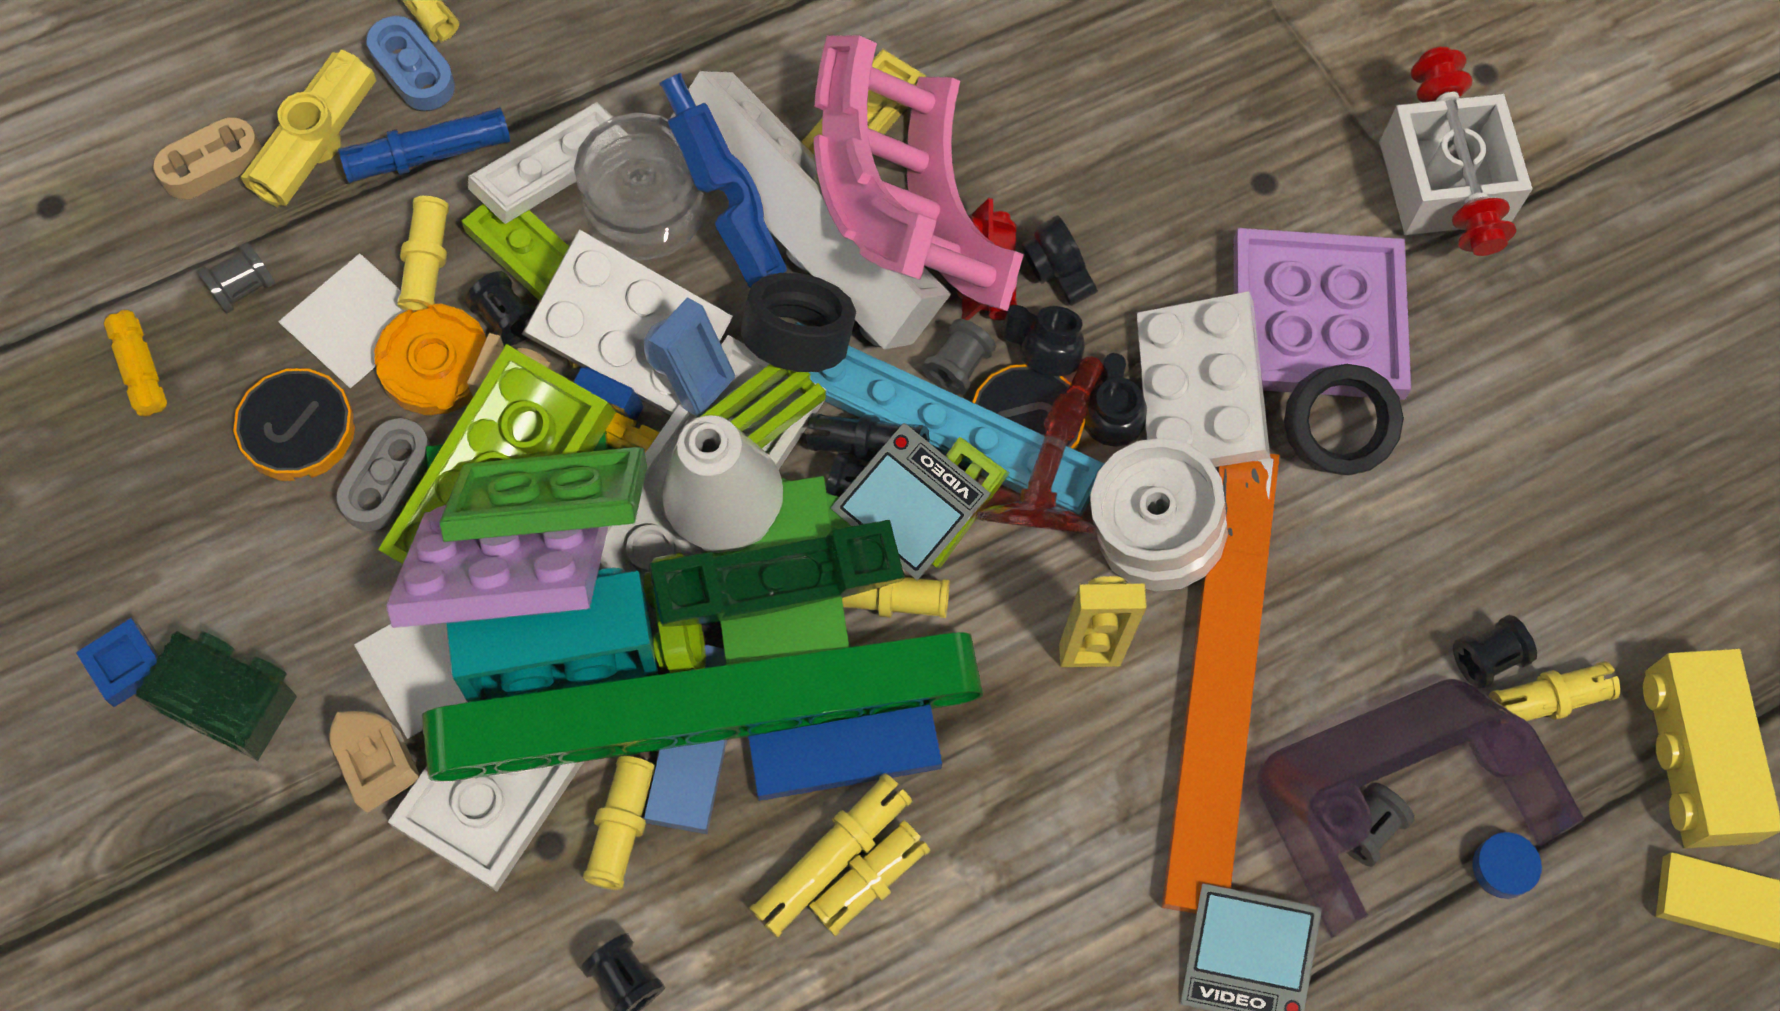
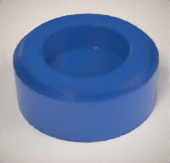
(1507, 865)

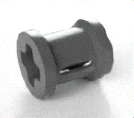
(236, 277)
(959, 356)
(1388, 815)

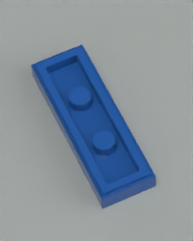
(844, 752)

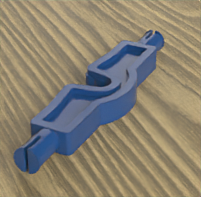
(716, 168)

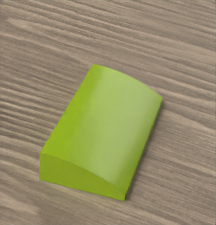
(513, 415)

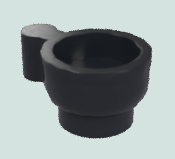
(1057, 256)
(1048, 341)
(1116, 406)

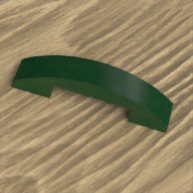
(775, 577)

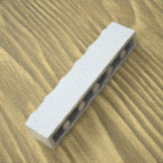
(887, 304)

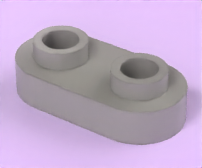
(381, 476)

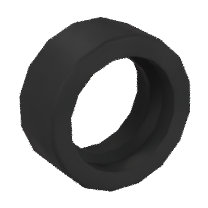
(794, 345)
(1387, 429)

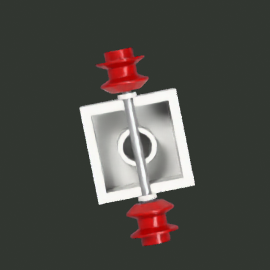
(1455, 158)

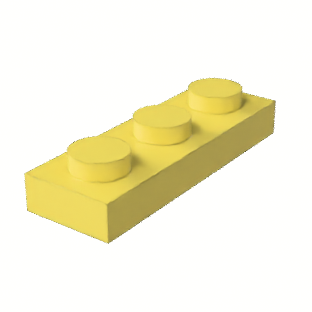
(1102, 622)

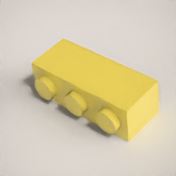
(1711, 749)

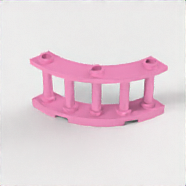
(886, 222)

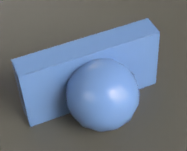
(690, 356)

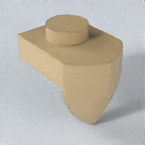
(371, 757)

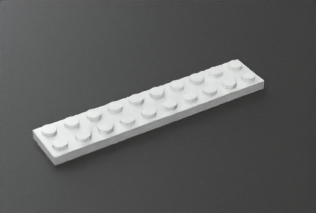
(491, 819)

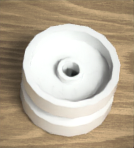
(1159, 514)

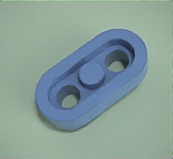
(414, 66)

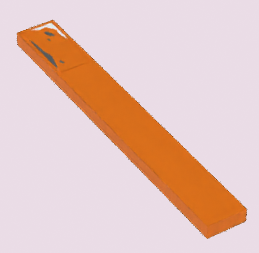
(1221, 691)

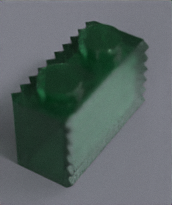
(217, 693)

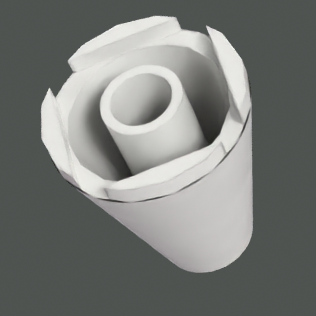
(720, 487)

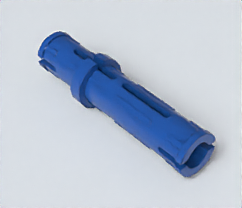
(423, 145)

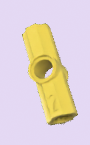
(295, 151)

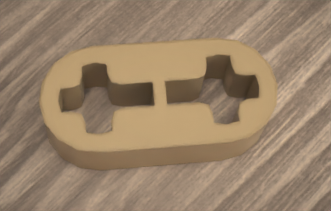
(206, 158)

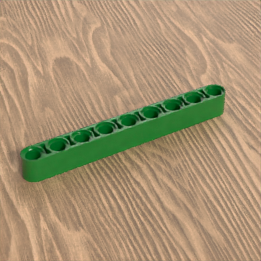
(697, 706)

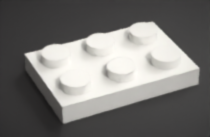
(602, 311)
(1205, 378)

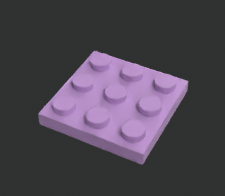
(1325, 305)
(494, 575)

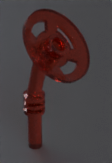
(1037, 503)

